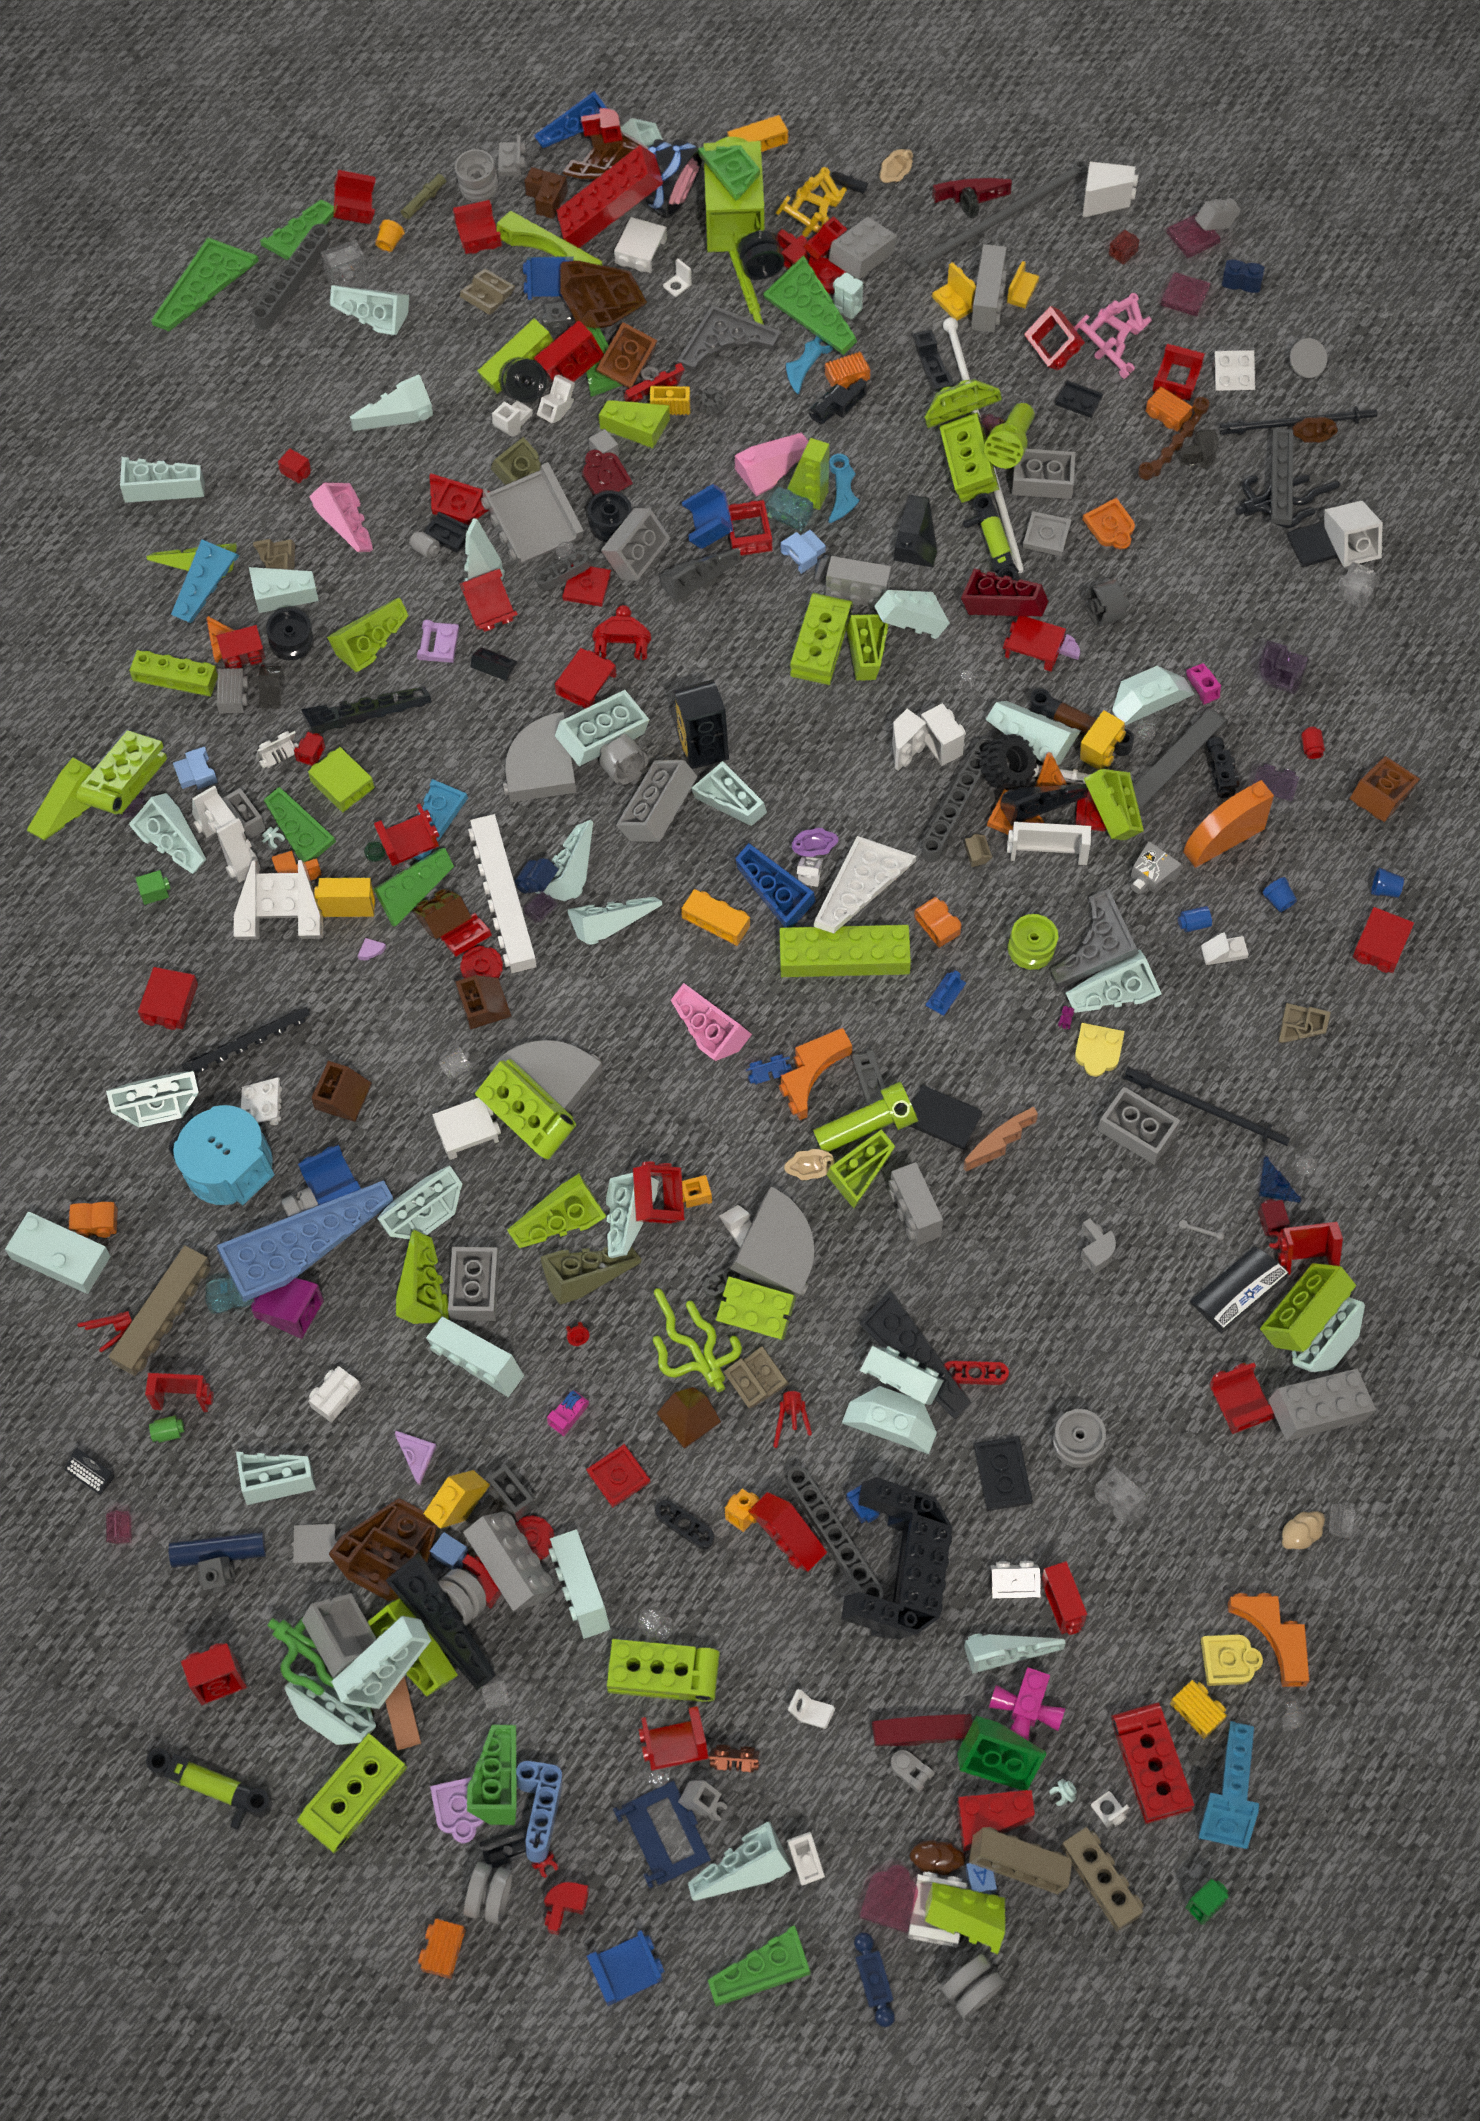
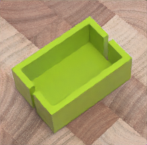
(756, 1308)

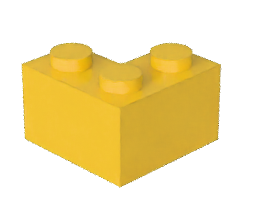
(1099, 742)

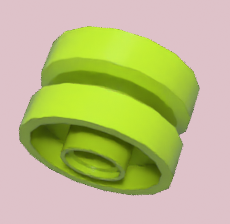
(1032, 941)

